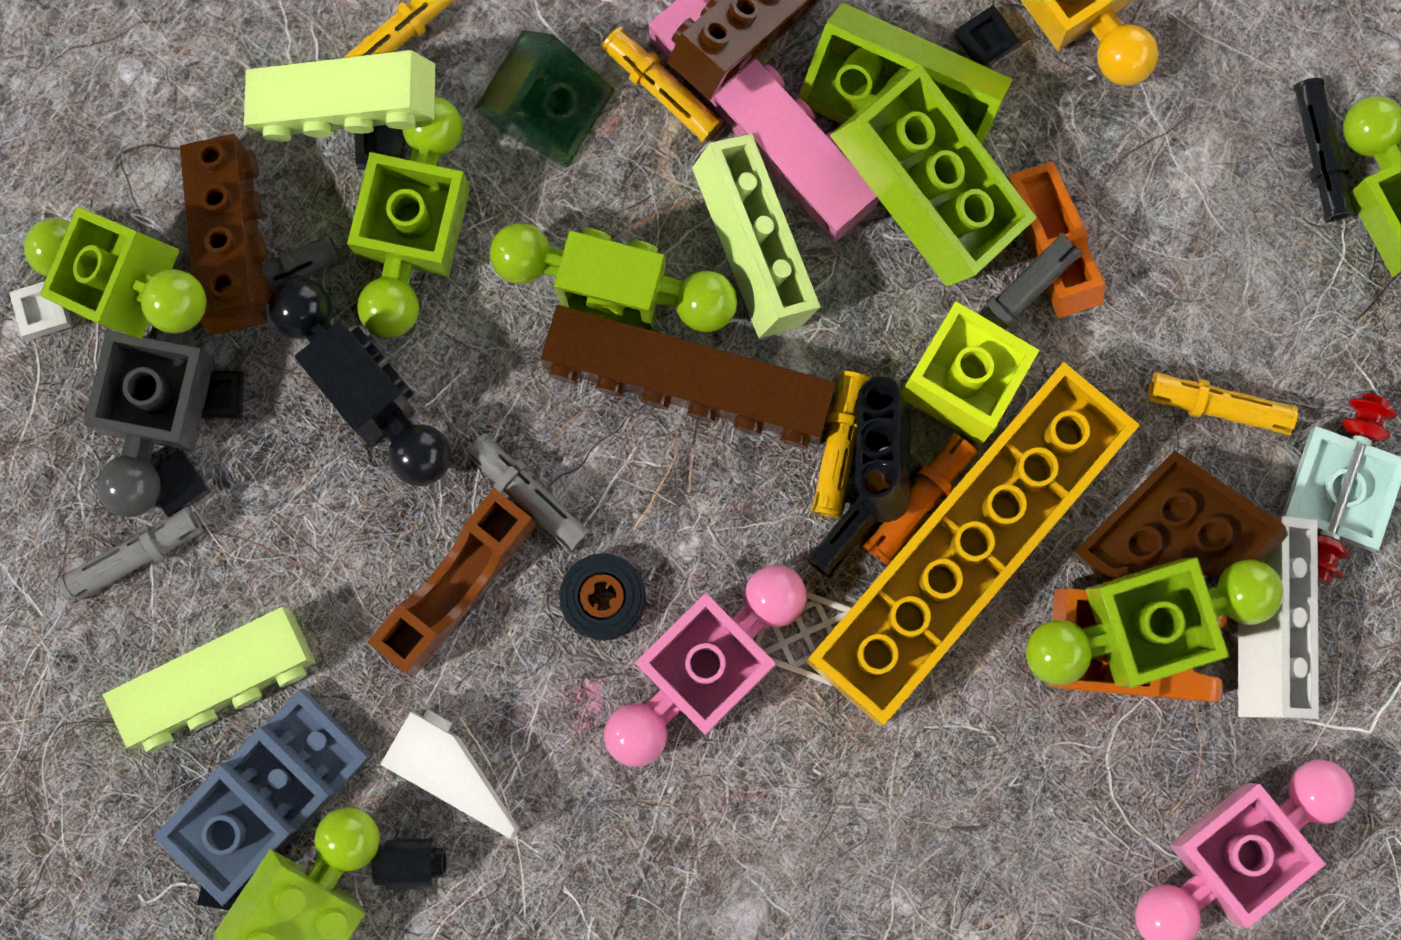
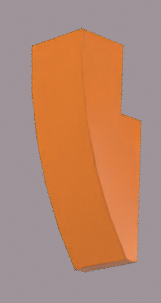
(1046, 195)

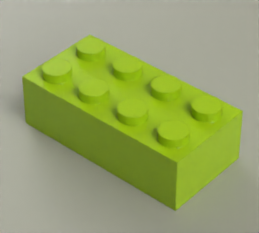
(933, 176)

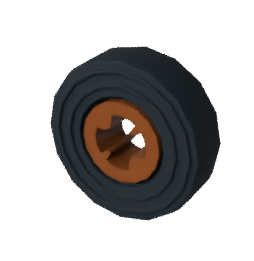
(624, 609)

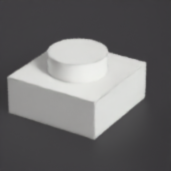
(36, 314)

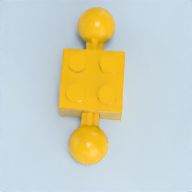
(1125, 51)

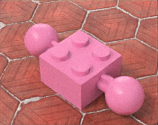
(705, 665)
(1247, 853)

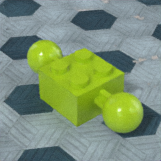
(1374, 130)
(409, 220)
(113, 275)
(612, 278)
(1155, 622)
(301, 903)

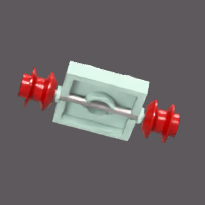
(1347, 484)

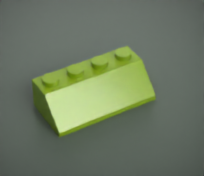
(865, 54)

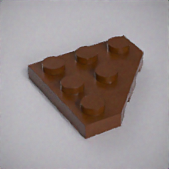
(1180, 516)

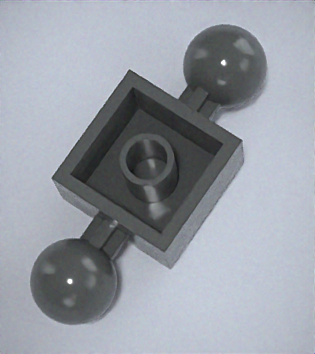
(150, 397)

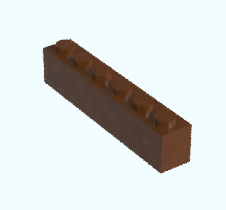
(688, 376)

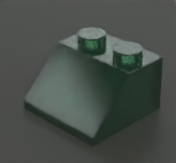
(545, 96)

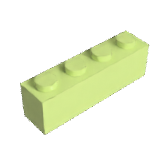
(340, 95)
(755, 236)
(209, 679)

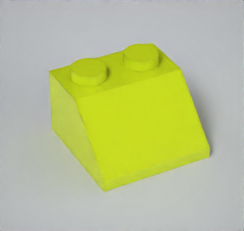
(969, 373)

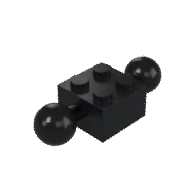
(349, 375)

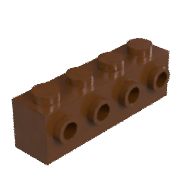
(730, 39)
(224, 232)

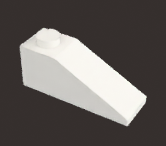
(444, 767)

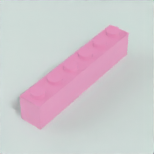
(785, 134)

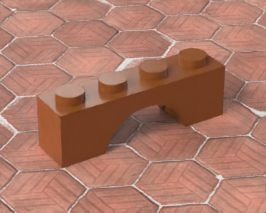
(434, 610)

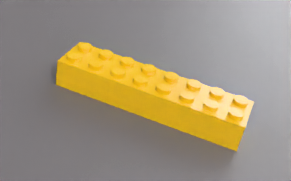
(972, 544)

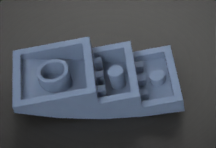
(262, 796)

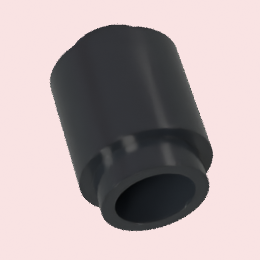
(409, 864)

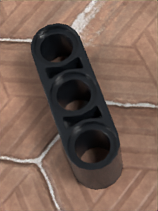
(887, 467)

